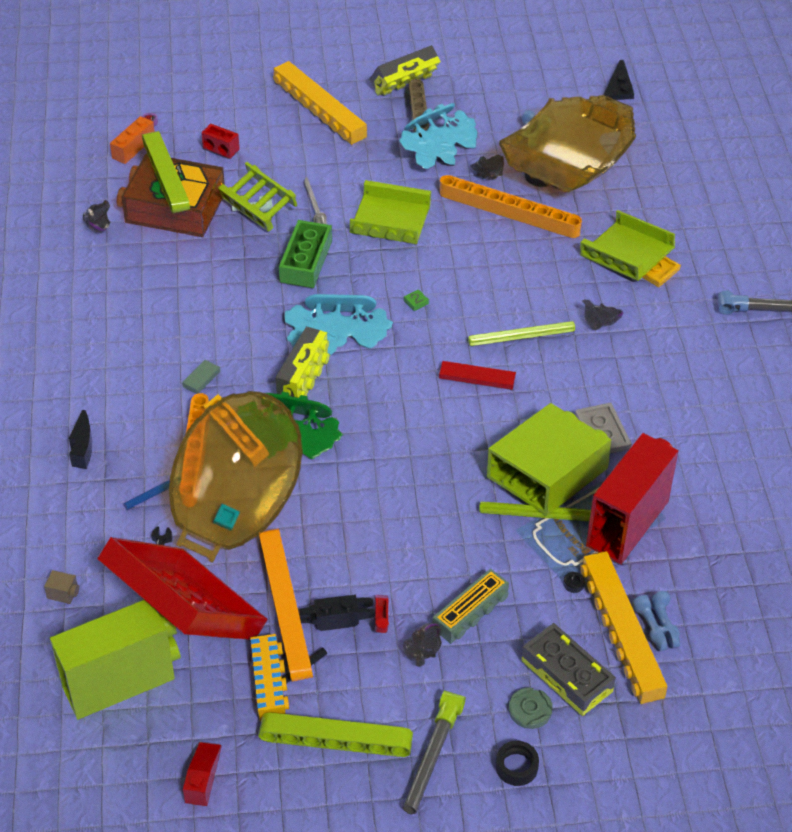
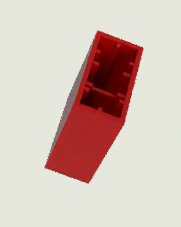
(631, 497)

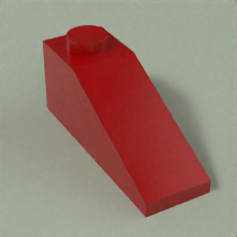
(201, 774)

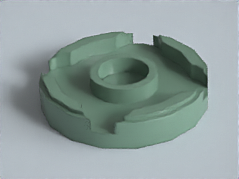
(530, 708)

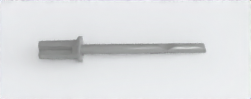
(319, 217)

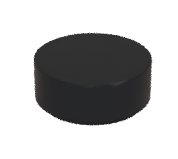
(574, 582)

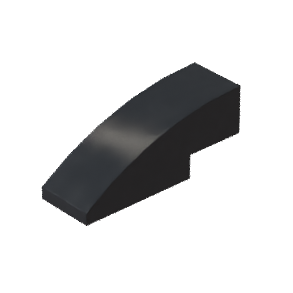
(81, 442)

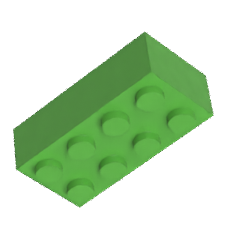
(305, 253)

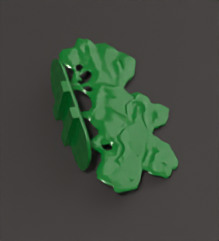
(313, 440)

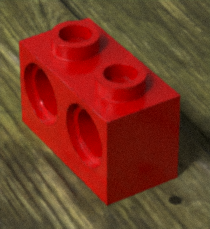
(220, 140)

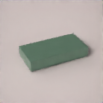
(201, 376)

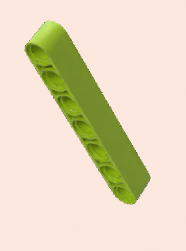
(165, 172)
(336, 734)

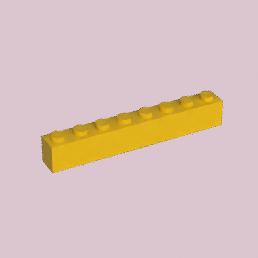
(320, 102)
(623, 628)

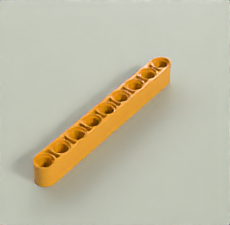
(510, 206)
(285, 606)

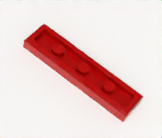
(477, 375)

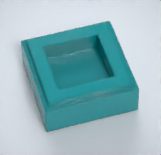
(226, 517)

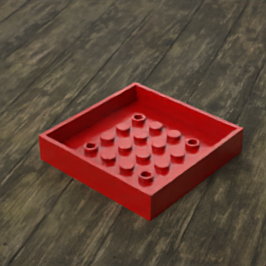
(182, 589)

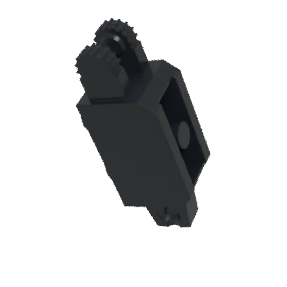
(337, 612)

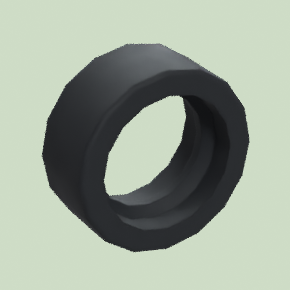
(517, 778)

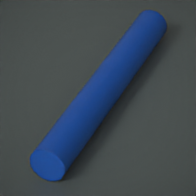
(147, 495)

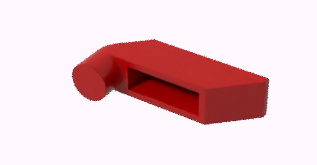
(381, 614)

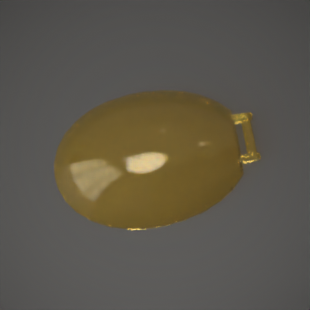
(238, 456)

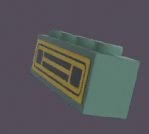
(471, 605)

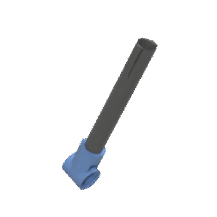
(729, 303)

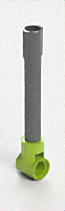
(450, 706)

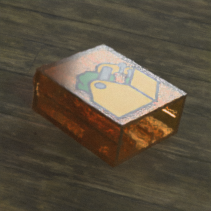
(147, 206)

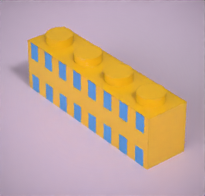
(268, 676)

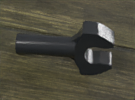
(161, 539)

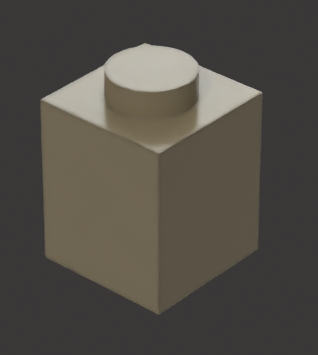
(61, 587)

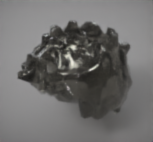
(489, 167)

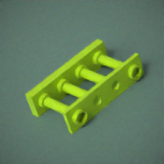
(253, 210)

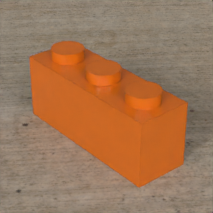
(130, 141)

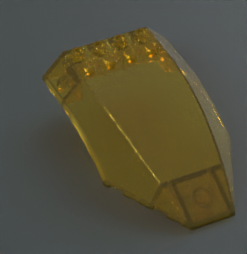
(571, 141)

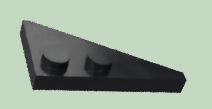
(620, 84)

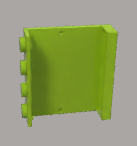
(391, 212)
(629, 246)

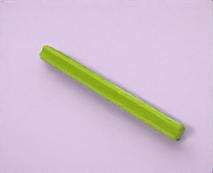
(521, 333)
(530, 511)

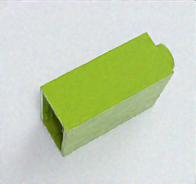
(548, 458)
(115, 657)

